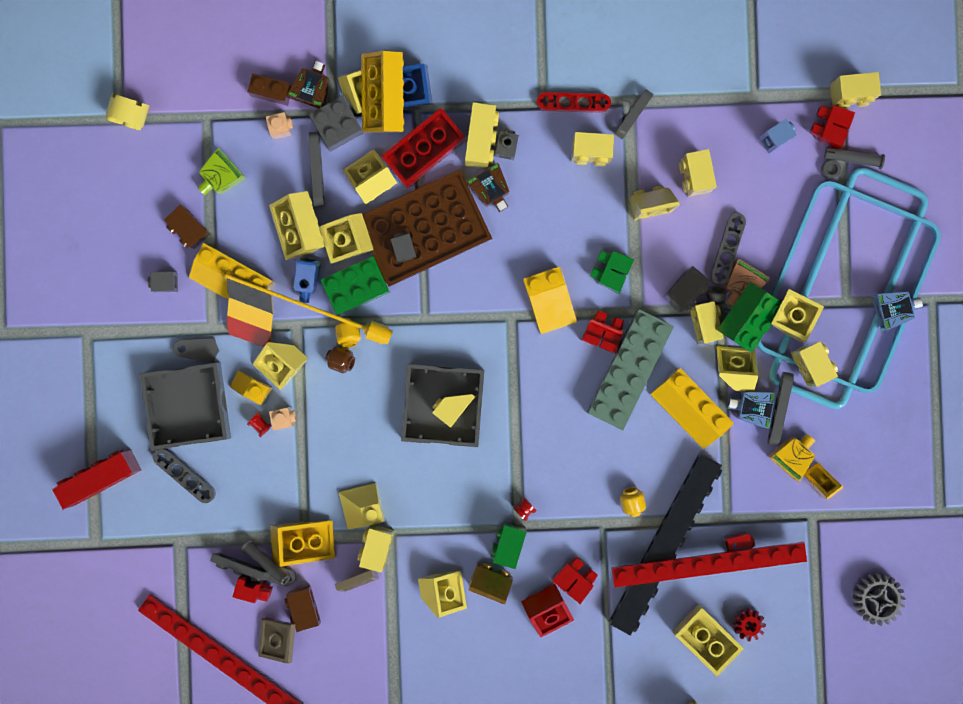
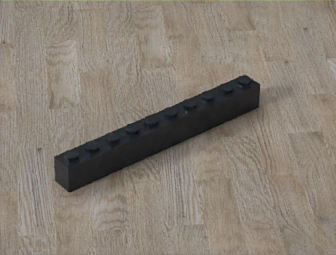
(667, 540)

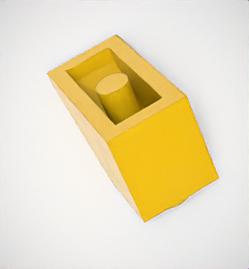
(250, 387)

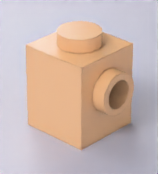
(279, 125)
(282, 418)

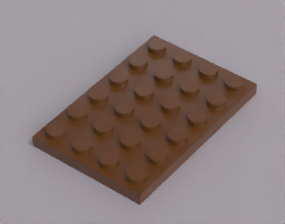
(440, 222)

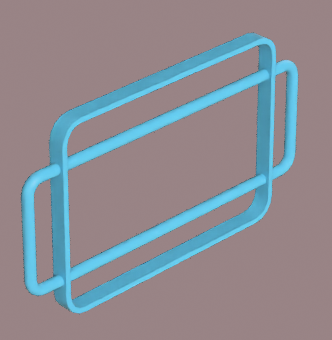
(917, 220)

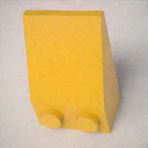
(550, 300)
(302, 542)

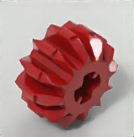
(742, 628)

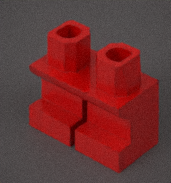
(835, 125)
(611, 335)
(573, 582)
(251, 591)

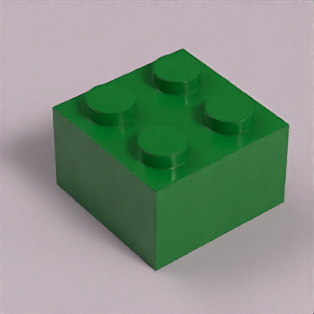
(509, 544)

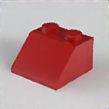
(547, 610)

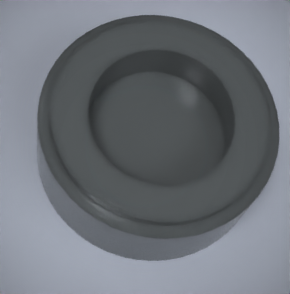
(830, 169)
(716, 294)

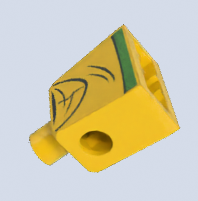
(794, 456)

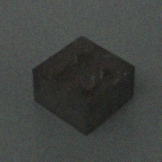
(687, 289)

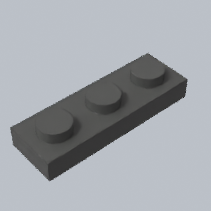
(239, 567)

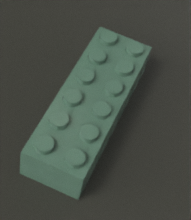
(630, 369)

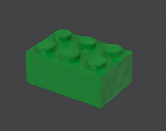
(355, 286)
(750, 317)

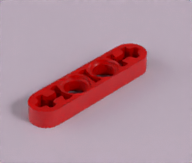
(573, 98)

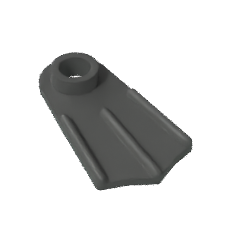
(197, 349)

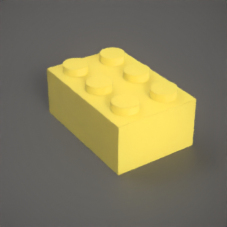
(481, 136)
(296, 225)
(707, 640)

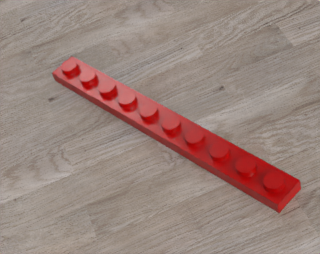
(709, 564)
(214, 652)

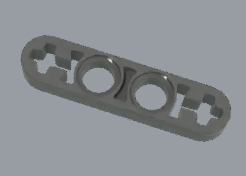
(316, 169)
(729, 249)
(780, 408)
(185, 474)

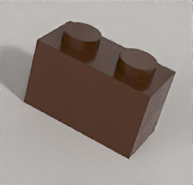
(269, 89)
(187, 227)
(303, 608)

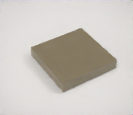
(356, 581)
(276, 640)

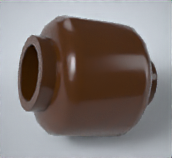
(340, 359)

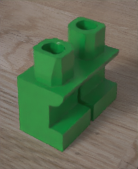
(609, 278)

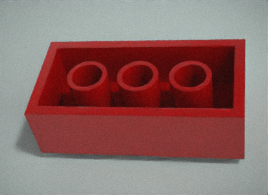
(423, 148)
(96, 479)

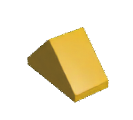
(822, 481)

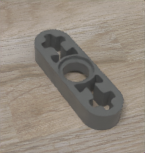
(634, 114)

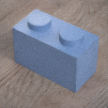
(778, 135)

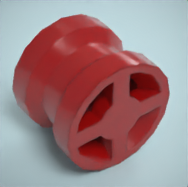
(524, 508)

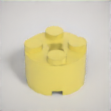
(128, 111)

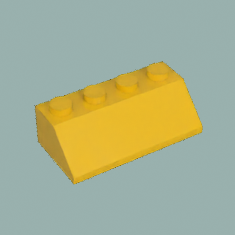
(382, 91)
(211, 266)
(691, 408)

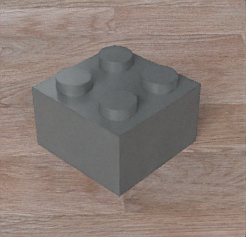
(336, 123)

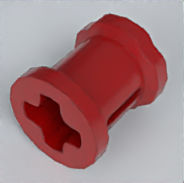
(259, 424)

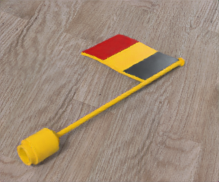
(252, 314)

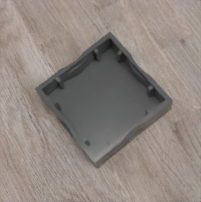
(424, 388)
(185, 406)

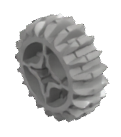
(880, 591)

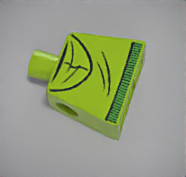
(219, 174)

